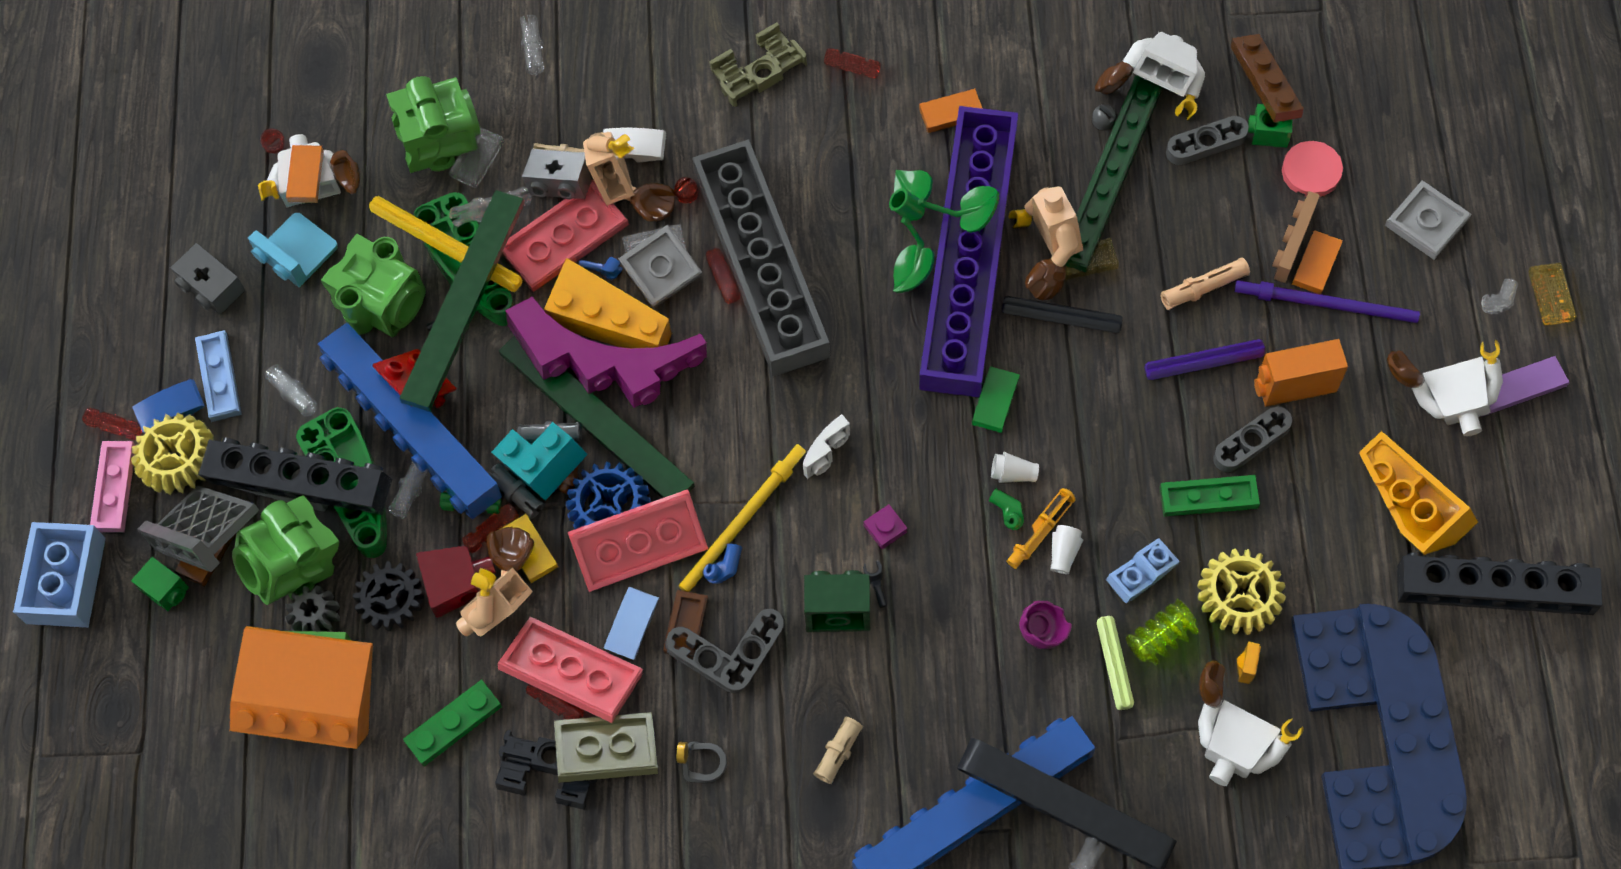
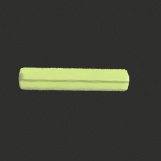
(1115, 663)

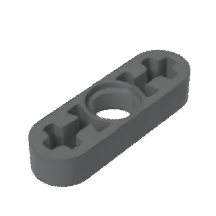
(1198, 150)
(1256, 426)

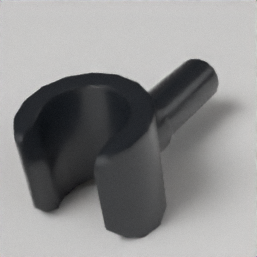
(875, 580)

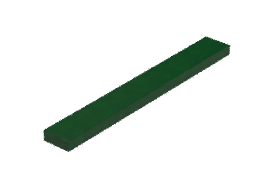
(1114, 167)
(462, 301)
(602, 425)

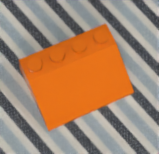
(302, 687)

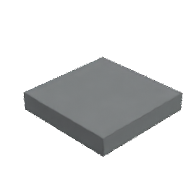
(1428, 220)
(660, 266)

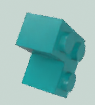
(544, 462)

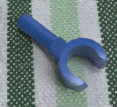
(609, 270)

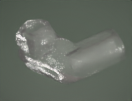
(1502, 301)

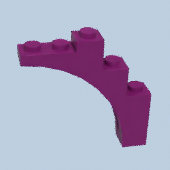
(595, 364)

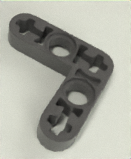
(725, 662)

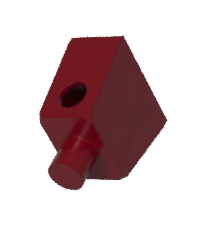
(448, 577)

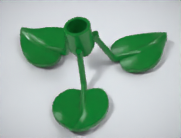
(909, 201)

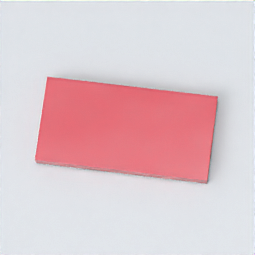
(562, 232)
(638, 540)
(570, 669)

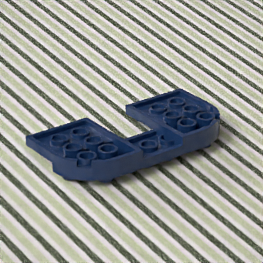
(1417, 801)

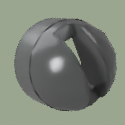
(1101, 120)

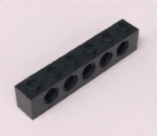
(368, 495)
(1583, 581)

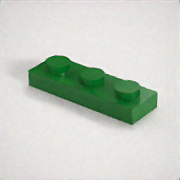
(1209, 495)
(452, 723)

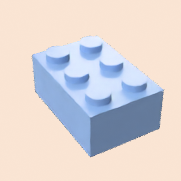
(59, 574)

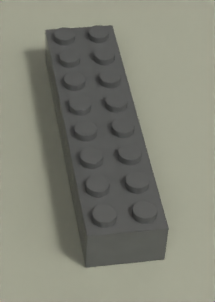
(761, 258)

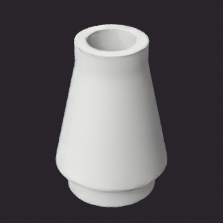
(1013, 469)
(1065, 546)

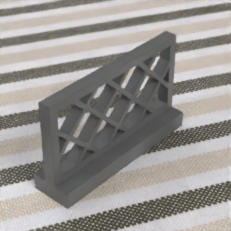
(199, 511)

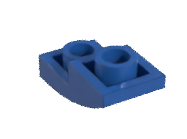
(179, 398)

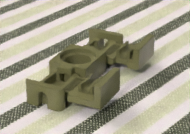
(742, 83)

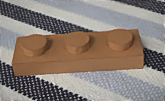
(1294, 236)

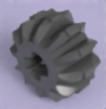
(307, 602)

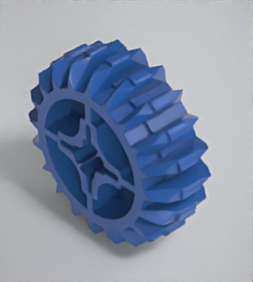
(625, 486)

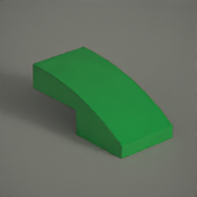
(995, 399)

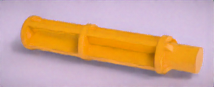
(1041, 528)

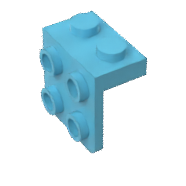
(294, 248)

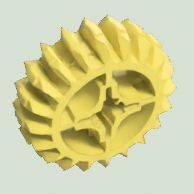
(167, 470)
(1225, 572)

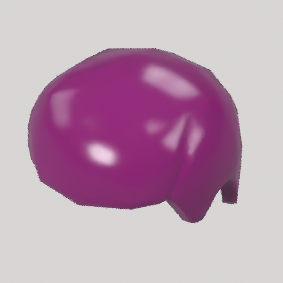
(1044, 625)

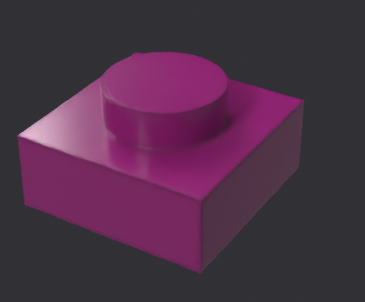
(885, 526)

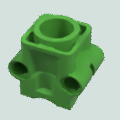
(434, 122)
(375, 286)
(284, 551)

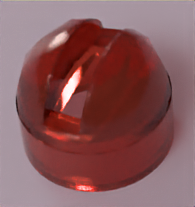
(269, 137)
(689, 193)

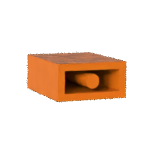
(1301, 372)

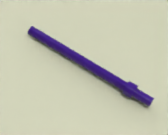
(1266, 291)

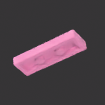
(112, 486)

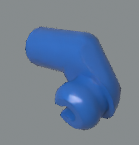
(724, 569)

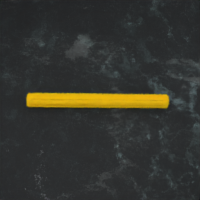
(437, 239)

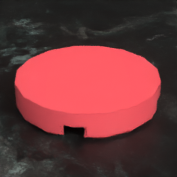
(1312, 168)

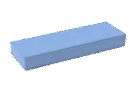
(218, 376)

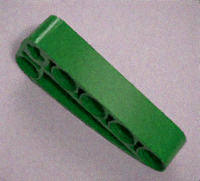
(438, 211)
(349, 445)

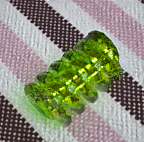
(1162, 632)

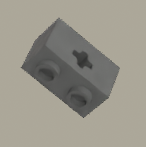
(557, 174)
(207, 278)

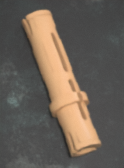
(1192, 288)

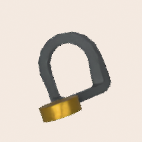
(684, 750)

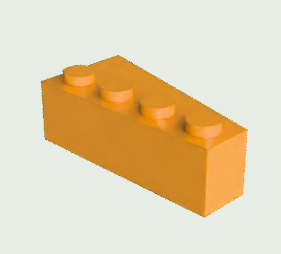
(604, 312)

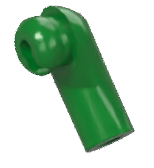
(1011, 509)

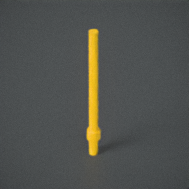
(780, 473)

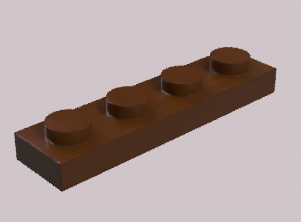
(1267, 78)

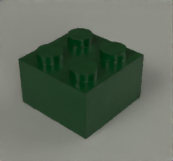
(837, 601)

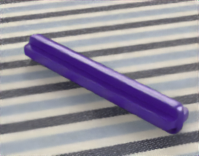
(1204, 359)

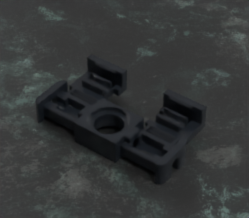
(518, 762)

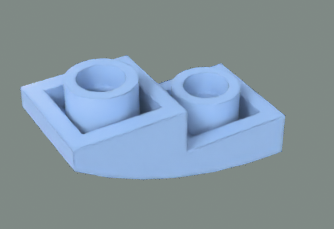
(1142, 571)
(631, 623)

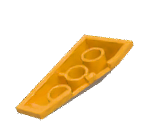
(1418, 502)

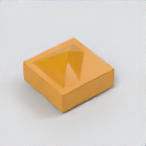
(1248, 662)

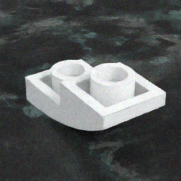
(648, 143)
(820, 454)

